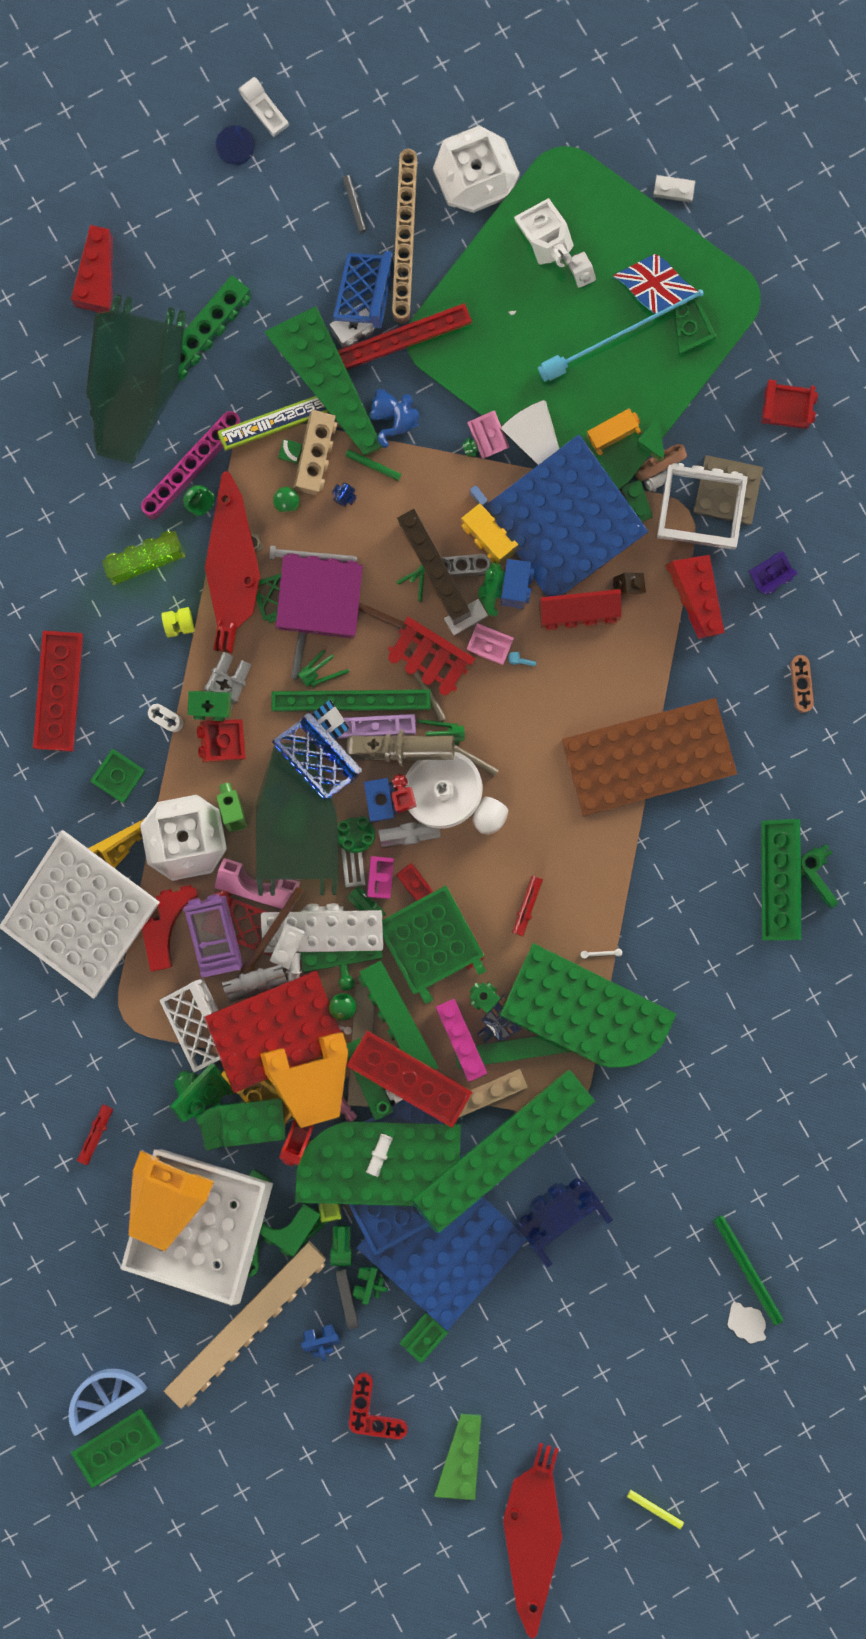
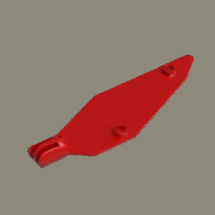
(231, 565)
(533, 1538)

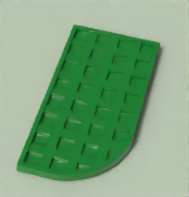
(585, 1011)
(339, 1156)

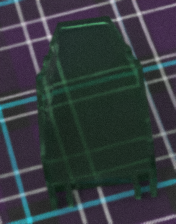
(131, 376)
(294, 825)

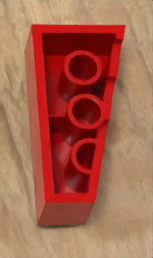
(95, 274)
(698, 593)

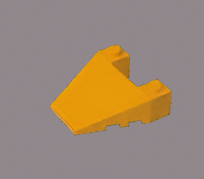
(313, 1088)

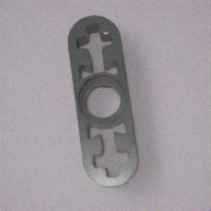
(347, 1299)

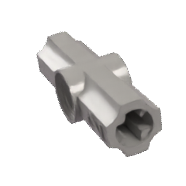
(407, 834)

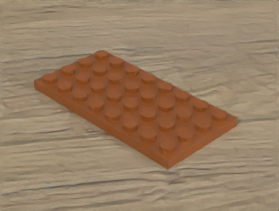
(649, 756)

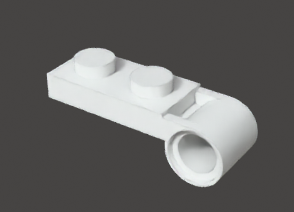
(263, 107)

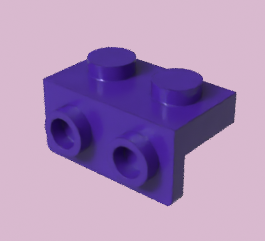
(772, 573)

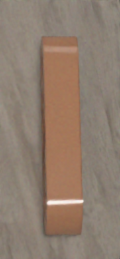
(652, 466)
(795, 669)

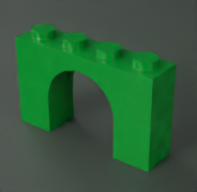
(293, 1236)

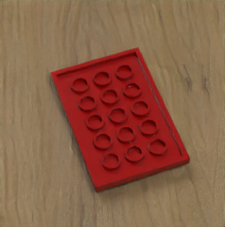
(279, 1018)

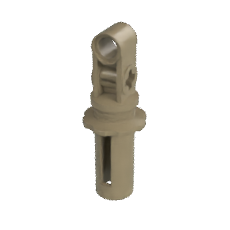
(400, 747)

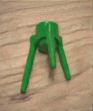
(309, 673)
(453, 730)

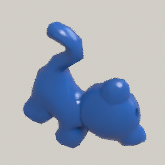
(386, 407)

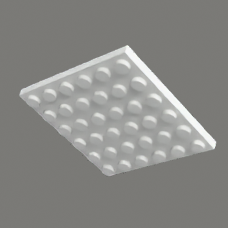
(78, 914)

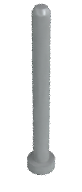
(322, 556)

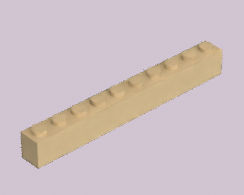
(245, 1324)

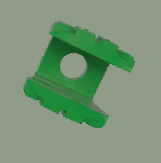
(211, 1126)

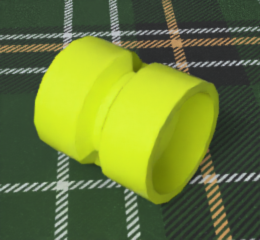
(184, 619)

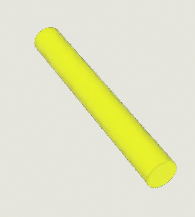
(655, 1509)

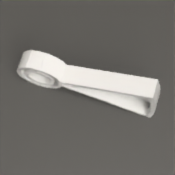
(533, 431)

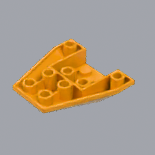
(163, 1200)

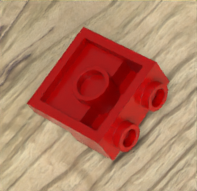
(221, 740)

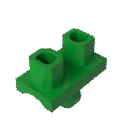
(364, 1293)

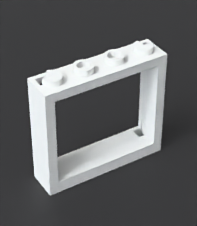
(695, 538)

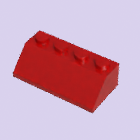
(580, 609)

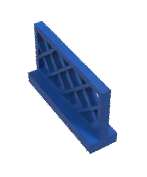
(380, 292)

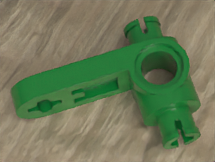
(819, 857)

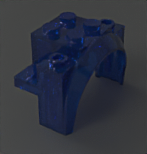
(558, 1213)

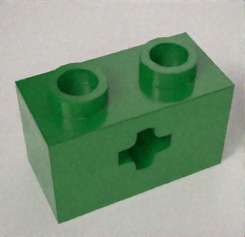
(197, 705)

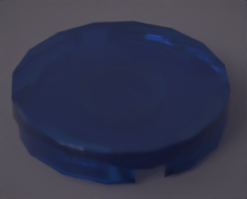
(235, 145)

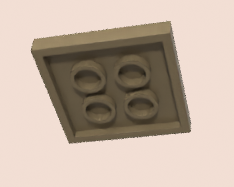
(719, 498)

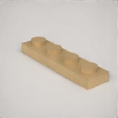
(494, 1091)

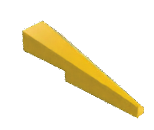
(117, 846)

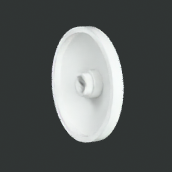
(444, 791)

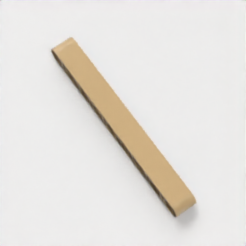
(404, 227)

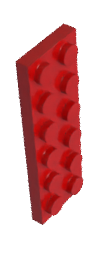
(58, 691)
(409, 1078)

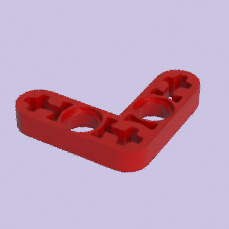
(368, 1419)

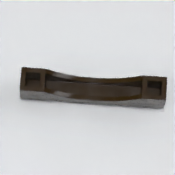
(434, 566)

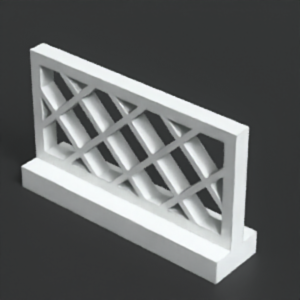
(206, 1005)

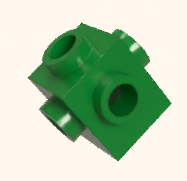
(489, 1002)

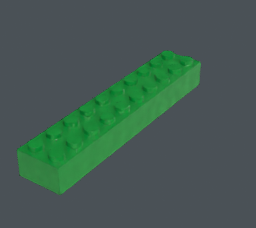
(502, 1151)

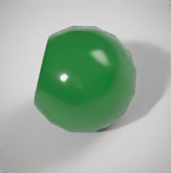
(286, 499)
(342, 1007)

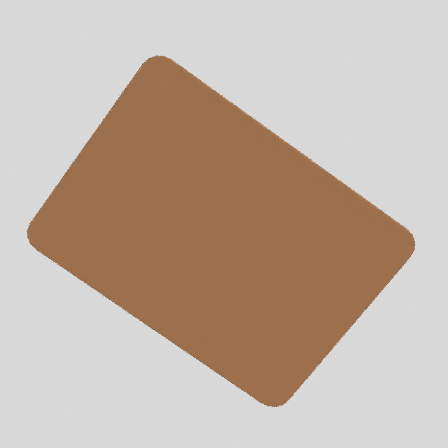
(509, 719)

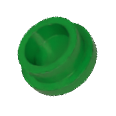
(470, 447)

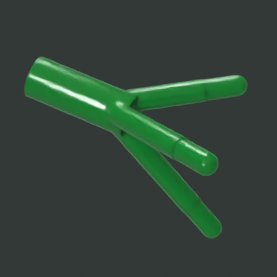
(414, 575)

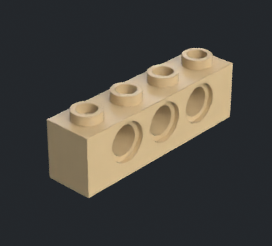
(303, 481)

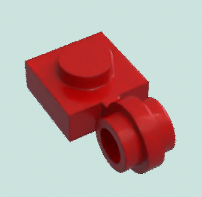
(404, 797)

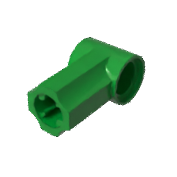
(362, 902)
(341, 1252)

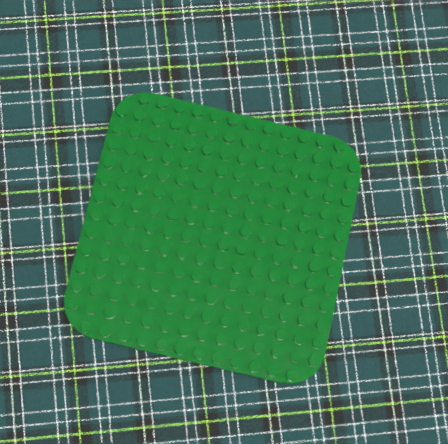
(616, 226)

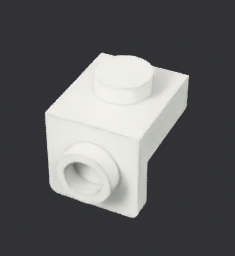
(582, 269)

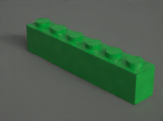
(395, 1013)

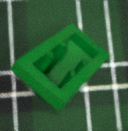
(652, 441)

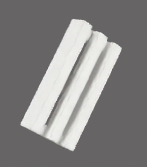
(354, 883)

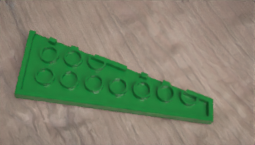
(314, 356)

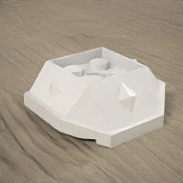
(469, 187)
(205, 837)

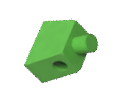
(232, 814)

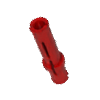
(535, 883)
(94, 1136)

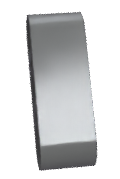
(470, 561)

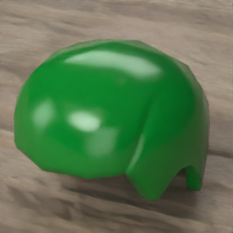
(198, 500)

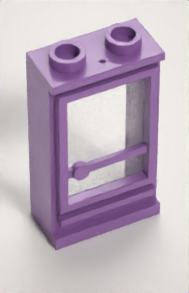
(213, 935)

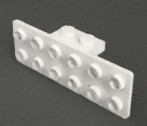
(330, 929)

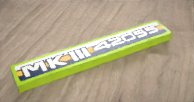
(269, 423)

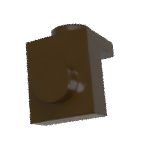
(630, 583)

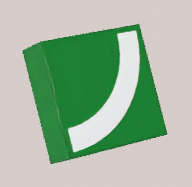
(290, 451)

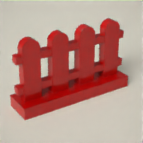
(425, 646)

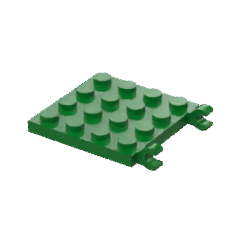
(431, 941)

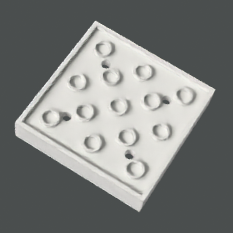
(211, 1236)

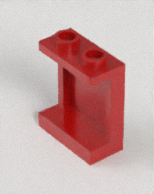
(788, 405)

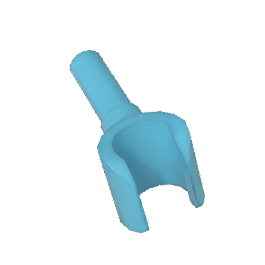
(514, 658)

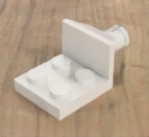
(546, 233)

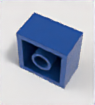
(515, 585)

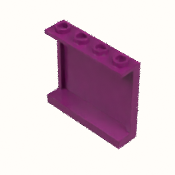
(319, 596)

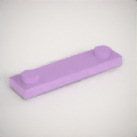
(380, 725)

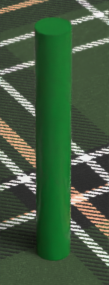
(373, 465)

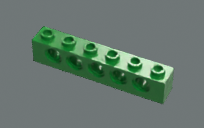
(231, 289)

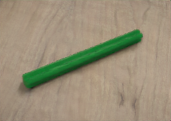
(748, 1270)

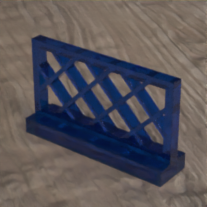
(331, 749)

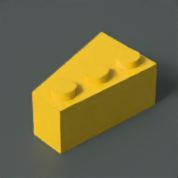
(488, 535)

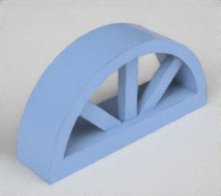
(110, 1406)

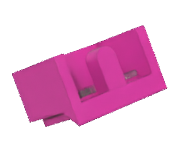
(380, 877)

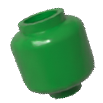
(183, 1081)

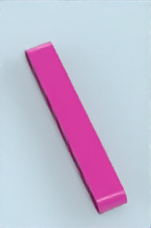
(181, 468)

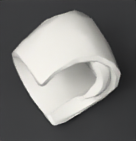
(489, 816)

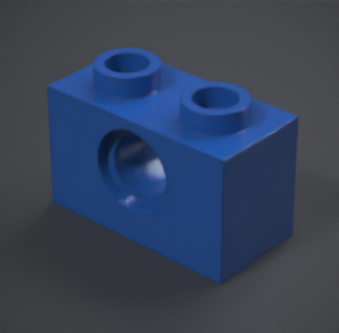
(379, 812)

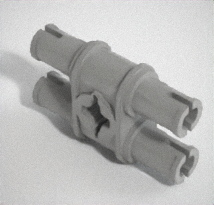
(220, 675)
(254, 983)

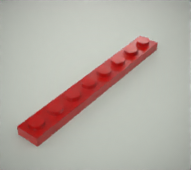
(405, 336)

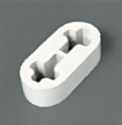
(164, 720)

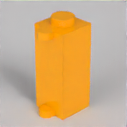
(613, 430)

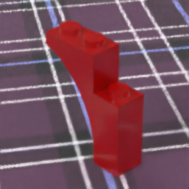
(158, 932)
(296, 1144)

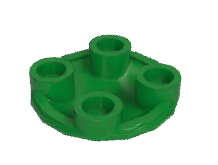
(356, 834)

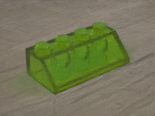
(143, 558)

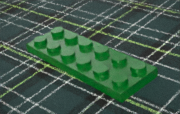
(781, 879)

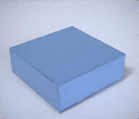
(478, 496)

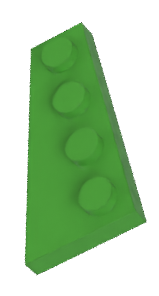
(461, 1464)

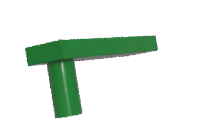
(373, 1093)

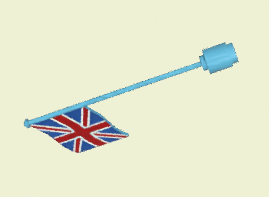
(654, 286)

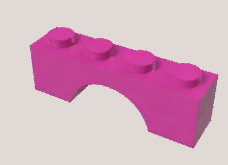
(461, 1040)

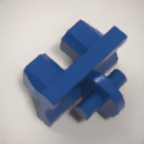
(329, 1339)

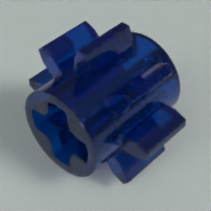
(344, 494)

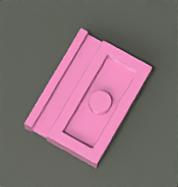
(488, 434)
(490, 644)

